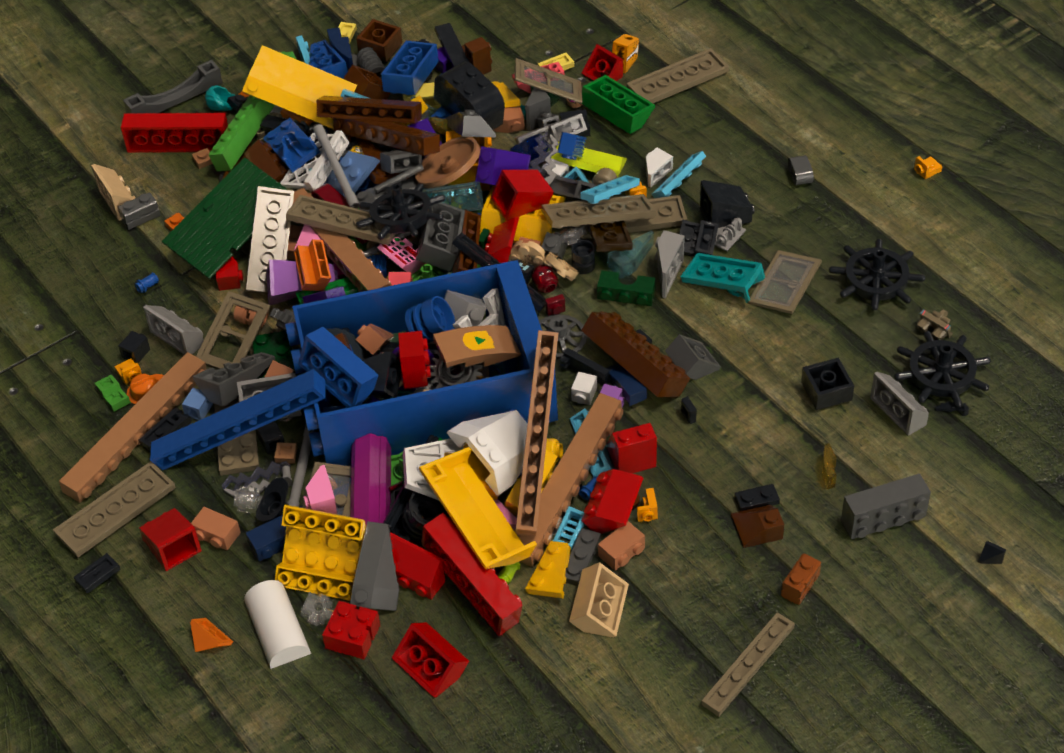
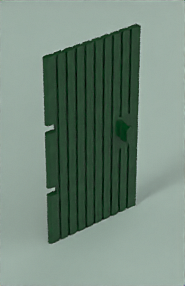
(220, 220)

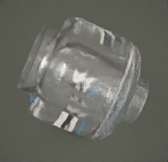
(247, 499)

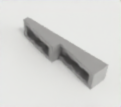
(569, 125)

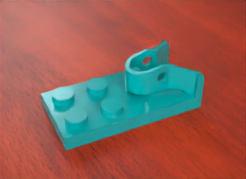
(724, 273)

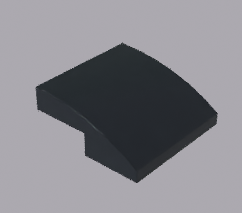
(698, 237)

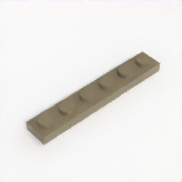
(747, 664)

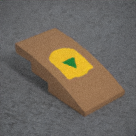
(476, 345)

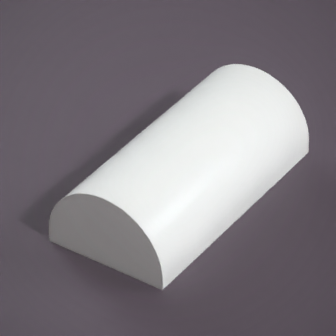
(276, 623)

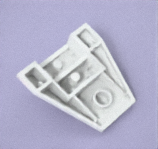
(497, 443)

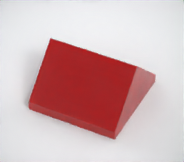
(603, 63)

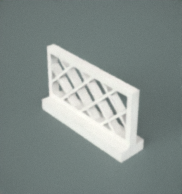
(321, 165)

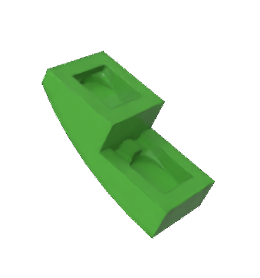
(112, 392)

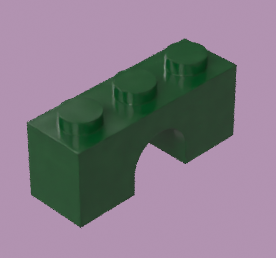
(639, 292)

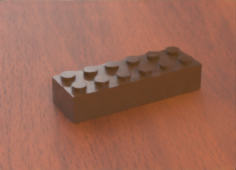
(636, 354)

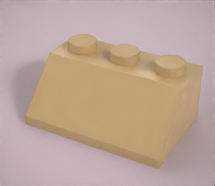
(112, 188)
(599, 601)

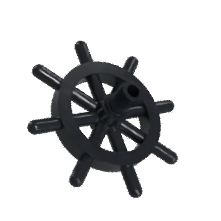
(398, 208)
(877, 273)
(942, 368)

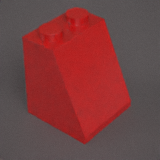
(520, 192)
(633, 448)
(171, 538)

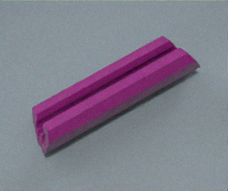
(370, 478)

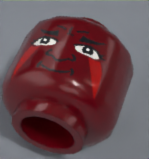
(545, 279)

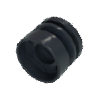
(417, 508)

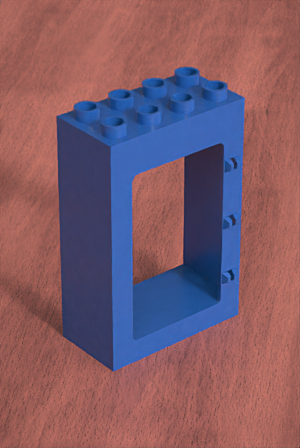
(416, 416)

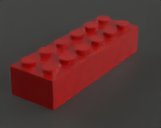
(172, 131)
(479, 585)

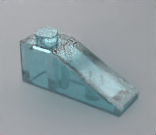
(628, 261)

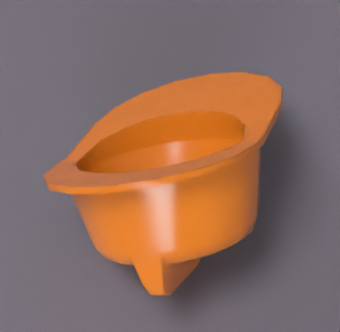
(141, 385)

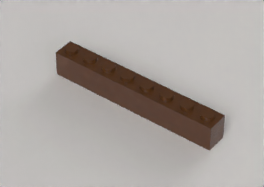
(391, 135)

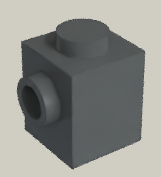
(547, 119)
(553, 244)

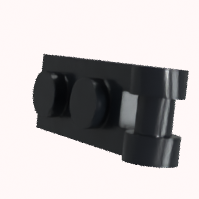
(165, 426)

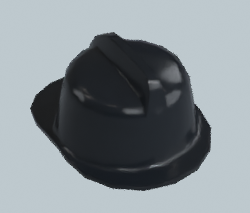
(273, 500)

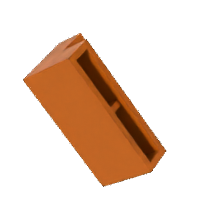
(312, 266)

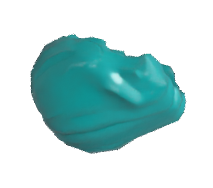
(217, 97)

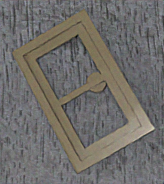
(217, 327)

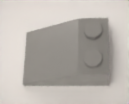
(669, 259)

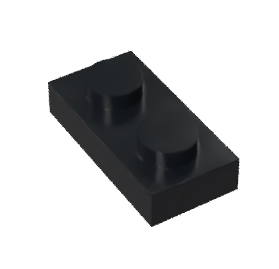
(757, 497)
(97, 573)

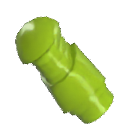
(508, 571)

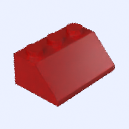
(501, 241)
(611, 500)
(417, 567)
(429, 658)

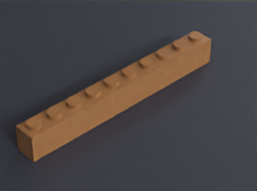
(348, 257)
(536, 433)
(125, 434)
(572, 470)

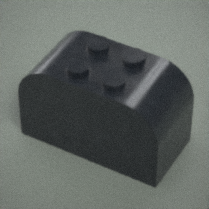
(469, 89)

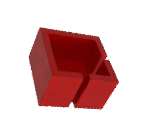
(414, 359)
(348, 630)

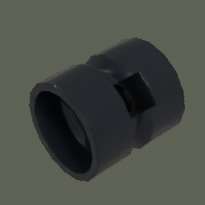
(583, 256)

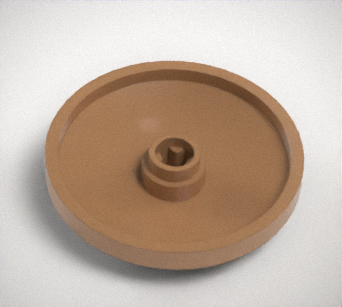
(450, 163)

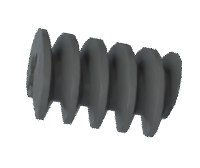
(370, 61)

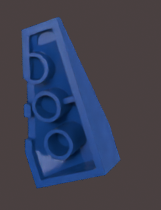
(327, 59)

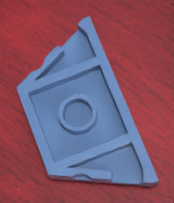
(356, 169)

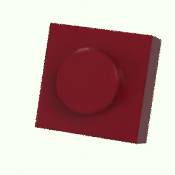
(555, 305)

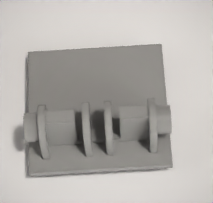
(729, 234)

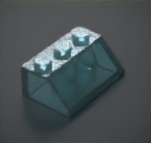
(463, 196)

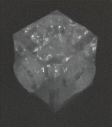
(317, 602)

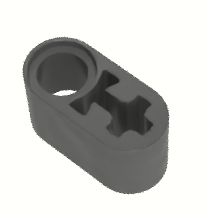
(800, 170)

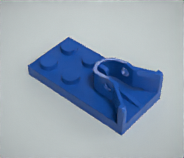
(291, 144)

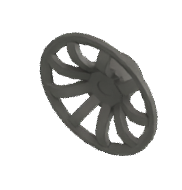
(560, 325)

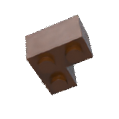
(479, 54)

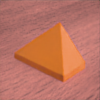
(207, 635)

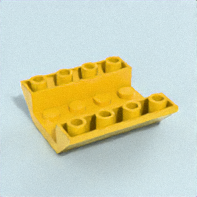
(529, 226)
(320, 552)

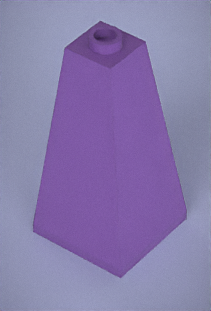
(284, 280)

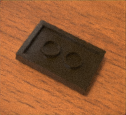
(610, 236)

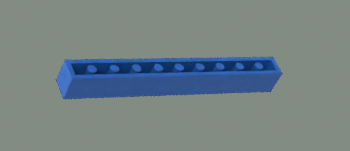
(238, 419)

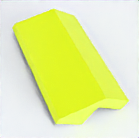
(594, 161)

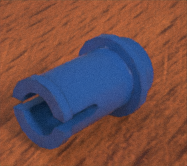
(147, 282)
(586, 490)

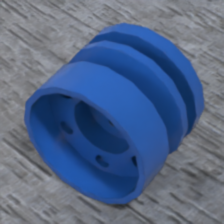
(430, 317)

